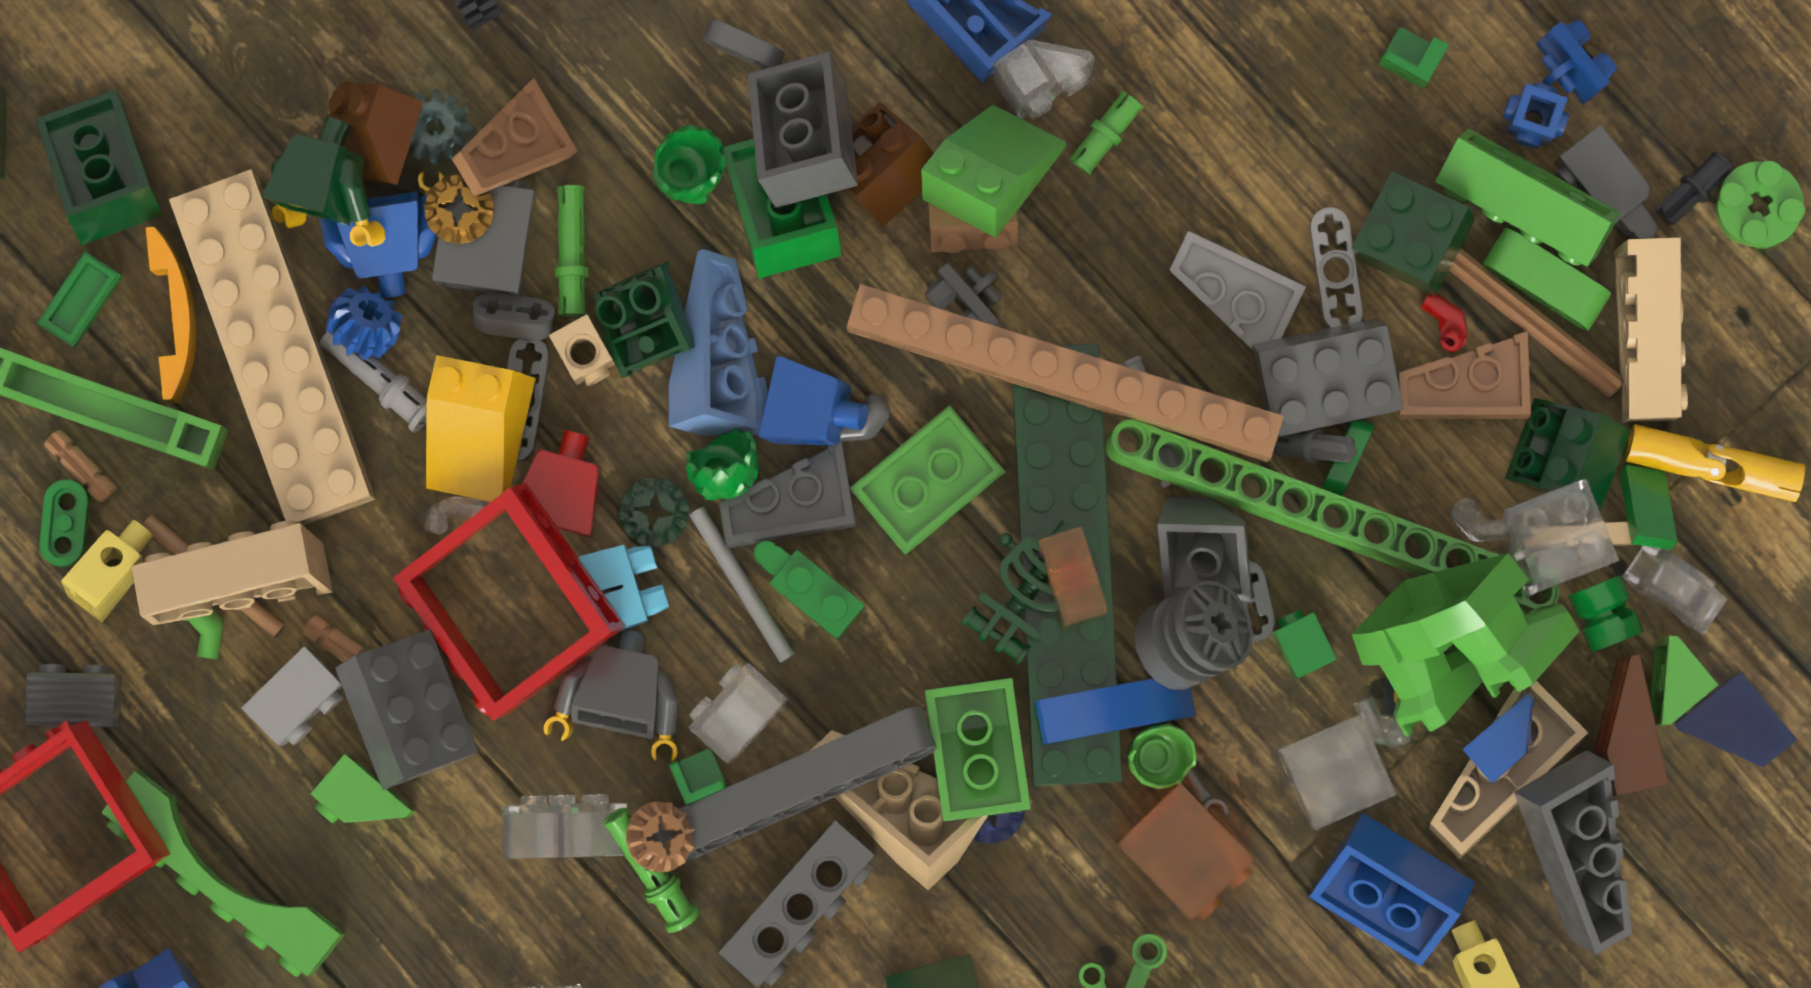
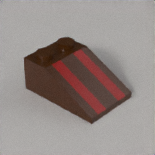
(1629, 731)

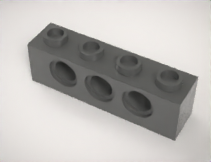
(744, 948)

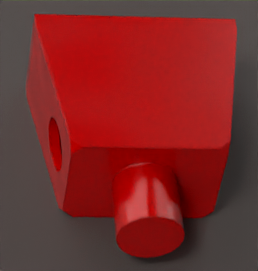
(567, 485)

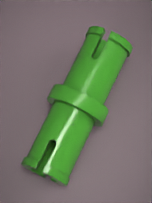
(1106, 132)

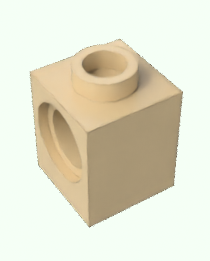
(574, 334)

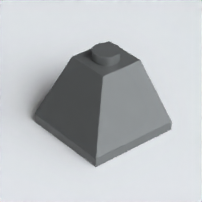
(1202, 543)

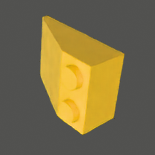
(474, 427)

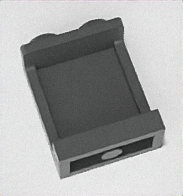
(496, 257)

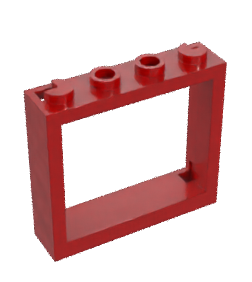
(562, 565)
(150, 849)

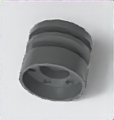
(1193, 635)

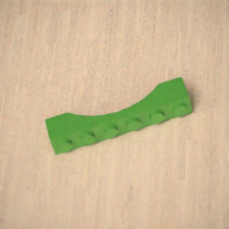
(111, 410)
(296, 933)

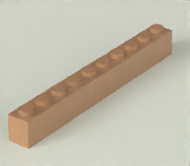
(1064, 373)

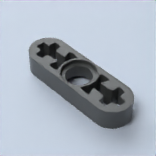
(538, 369)

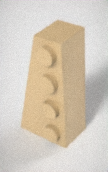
(1478, 804)

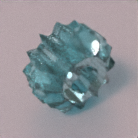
(451, 121)

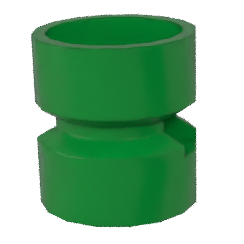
(1606, 613)

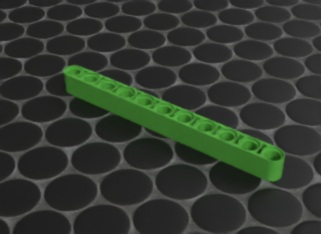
(1312, 504)

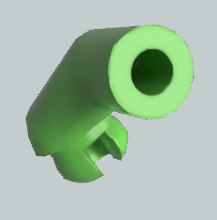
(210, 632)

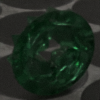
(666, 528)

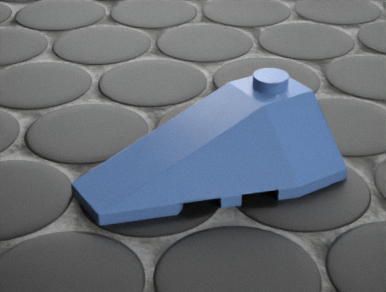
(716, 380)

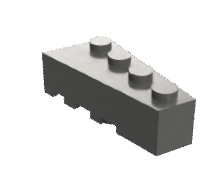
(1576, 840)

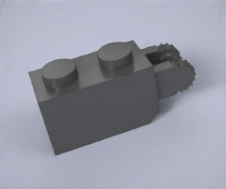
(1607, 174)

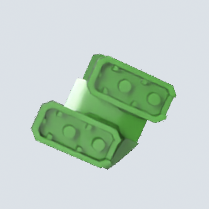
(1477, 614)

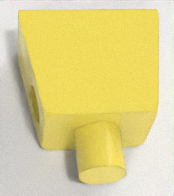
(101, 587)
(1475, 949)

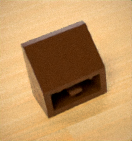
(887, 164)

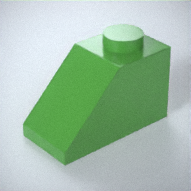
(356, 795)

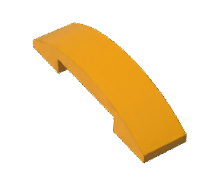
(177, 368)

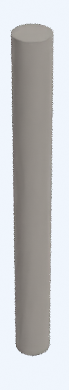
(742, 584)

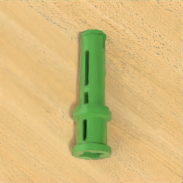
(657, 889)

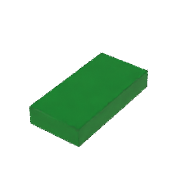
(80, 299)
(1648, 507)

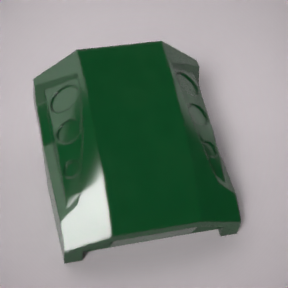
(643, 320)

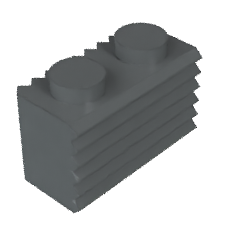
(74, 697)

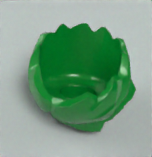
(689, 164)
(724, 466)

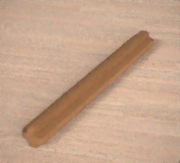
(1536, 324)

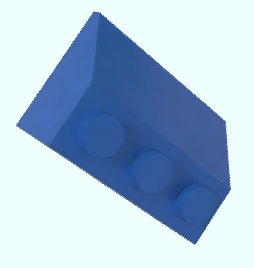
(1392, 889)

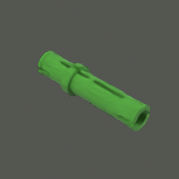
(571, 261)

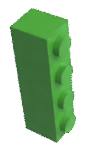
(1527, 198)

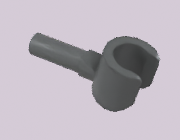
(1203, 794)

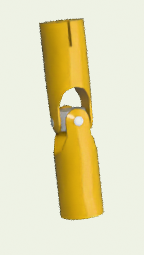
(1696, 459)

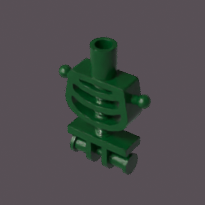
(1021, 597)

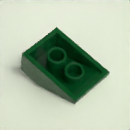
(98, 167)

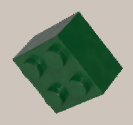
(1413, 233)

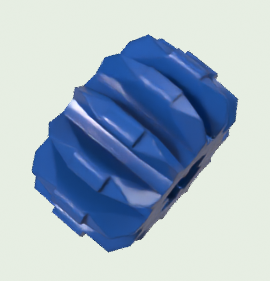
(363, 323)

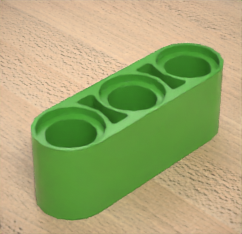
(1546, 279)

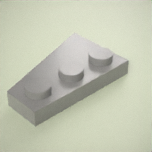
(1238, 290)

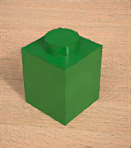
(1302, 644)

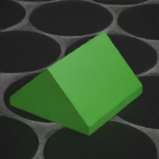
(1676, 680)

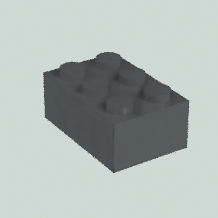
(802, 129)
(1328, 376)
(406, 709)

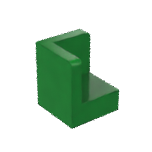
(1413, 57)
(698, 776)

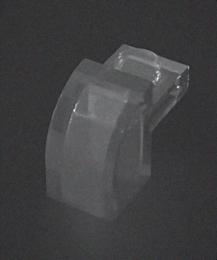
(1675, 586)

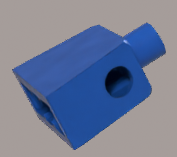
(808, 407)

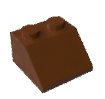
(380, 126)

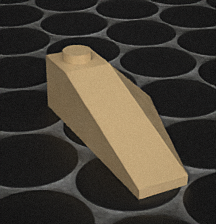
(907, 821)

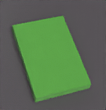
(927, 480)

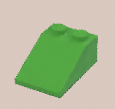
(989, 168)
(977, 749)

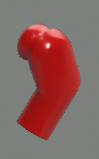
(1451, 322)

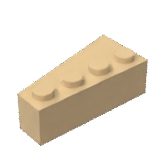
(1650, 329)
(231, 573)

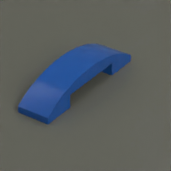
(1111, 710)

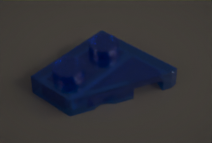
(1738, 722)

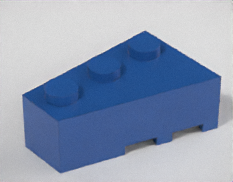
(982, 29)

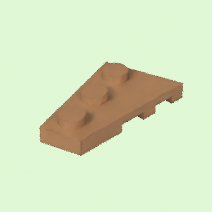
(515, 143)
(1473, 385)

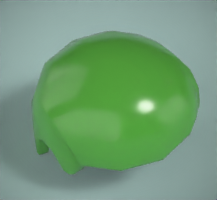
(1161, 755)

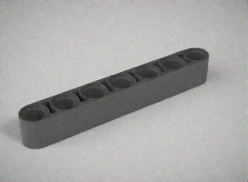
(806, 780)

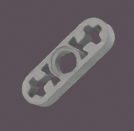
(1320, 239)

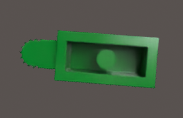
(809, 588)

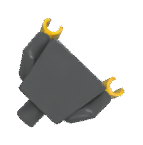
(619, 693)

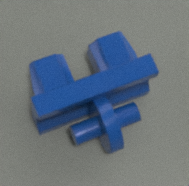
(1570, 62)

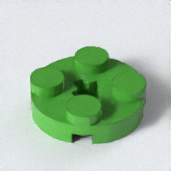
(1768, 181)

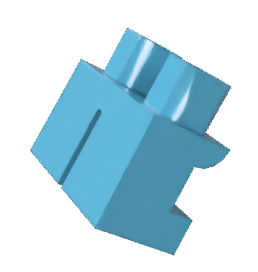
(619, 568)

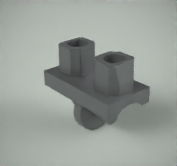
(951, 286)

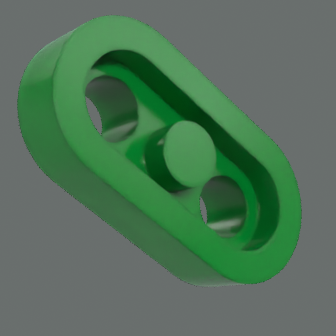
(63, 523)

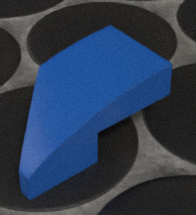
(1504, 740)

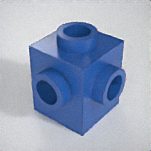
(1546, 104)

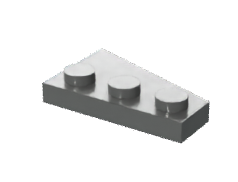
(795, 503)

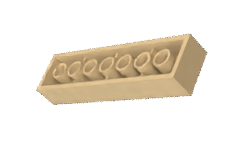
(272, 349)

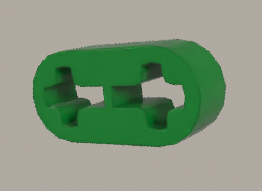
(1340, 472)

